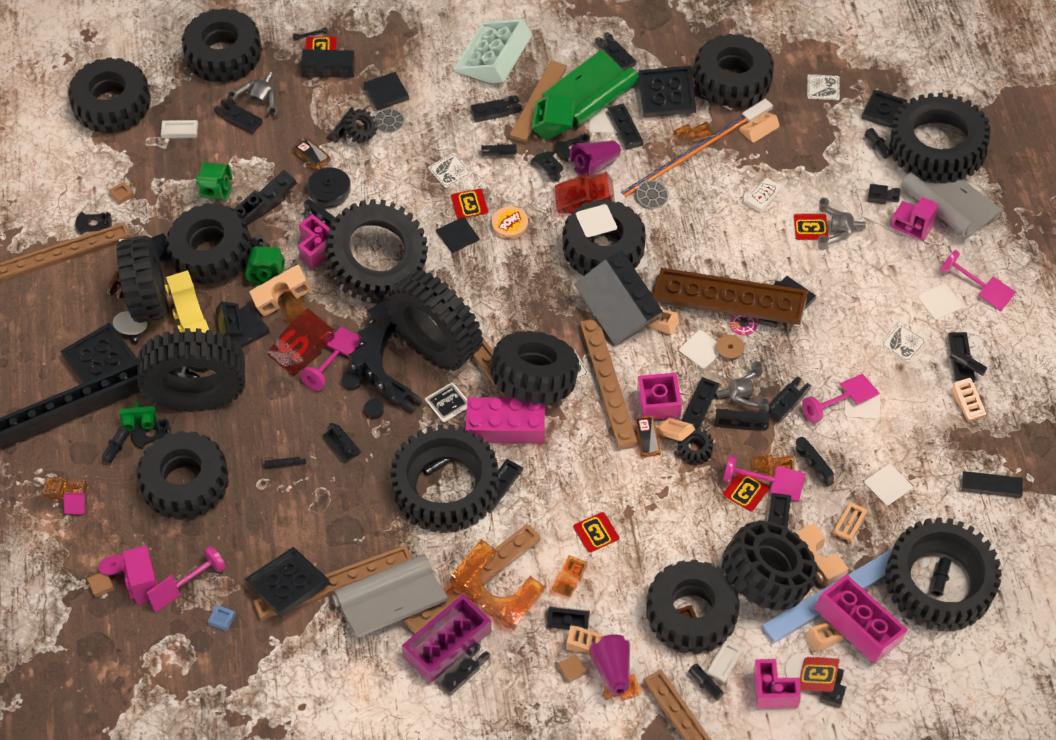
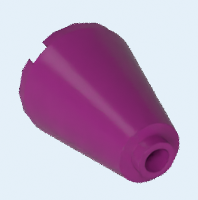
(593, 156)
(613, 662)

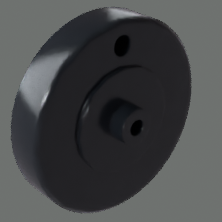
(328, 186)

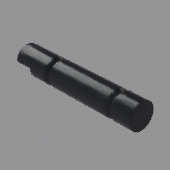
(284, 462)
(436, 465)

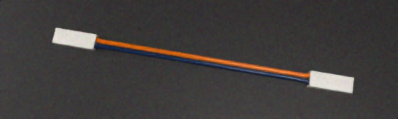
(747, 116)

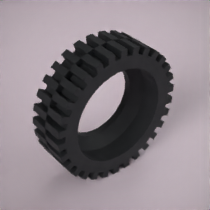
(936, 162)
(354, 275)
(423, 298)
(197, 350)
(430, 448)
(954, 542)

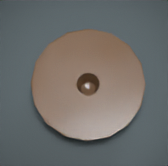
(730, 346)

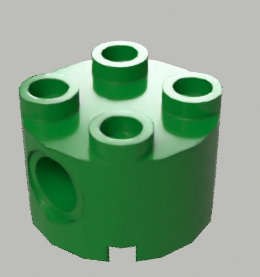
(214, 181)
(264, 264)

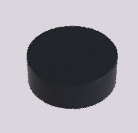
(351, 380)
(374, 409)

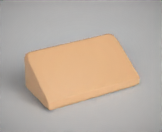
(760, 126)

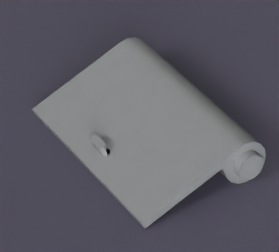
(958, 202)
(389, 595)

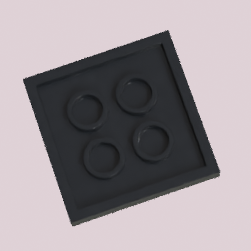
(667, 91)
(98, 354)
(287, 581)

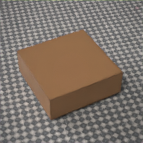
(121, 193)
(100, 584)
(572, 668)

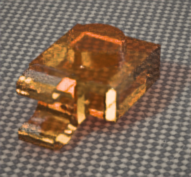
(633, 691)

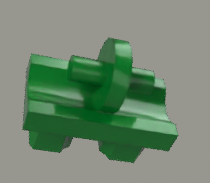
(138, 415)

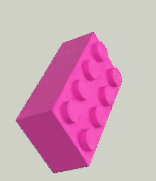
(506, 420)
(860, 618)

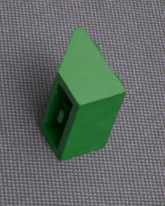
(553, 115)

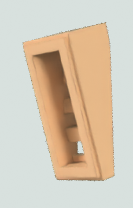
(669, 322)
(964, 388)
(581, 633)
(817, 639)

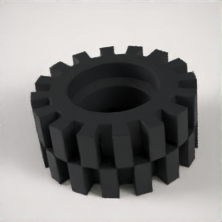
(352, 130)
(696, 455)

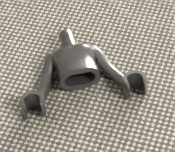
(260, 92)
(841, 222)
(742, 388)

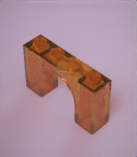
(509, 609)

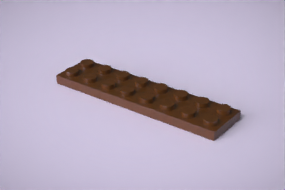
(730, 296)

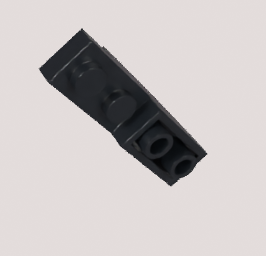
(268, 198)

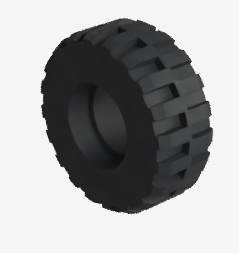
(217, 27)
(730, 88)
(114, 113)
(205, 223)
(586, 255)
(142, 279)
(534, 367)
(189, 498)
(758, 581)
(688, 632)

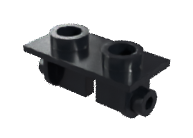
(341, 442)

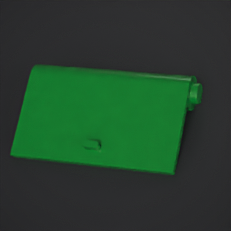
(593, 85)

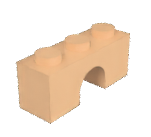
(267, 294)
(828, 568)

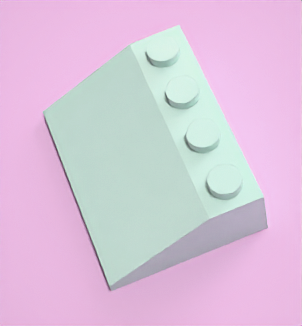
(494, 50)

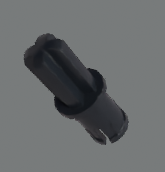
(877, 143)
(504, 149)
(968, 362)
(115, 444)
(941, 576)
(705, 681)

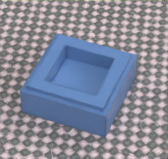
(221, 618)

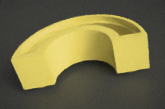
(185, 302)

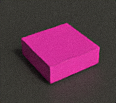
(74, 503)

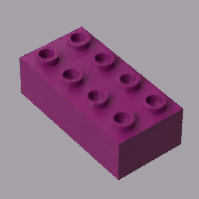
(446, 638)

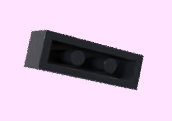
(328, 63)

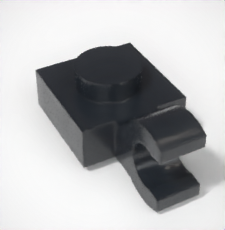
(880, 194)
(836, 696)

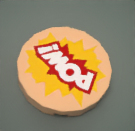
(509, 222)

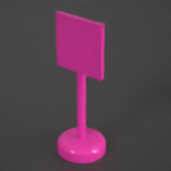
(993, 292)
(343, 343)
(858, 389)
(784, 481)
(168, 590)

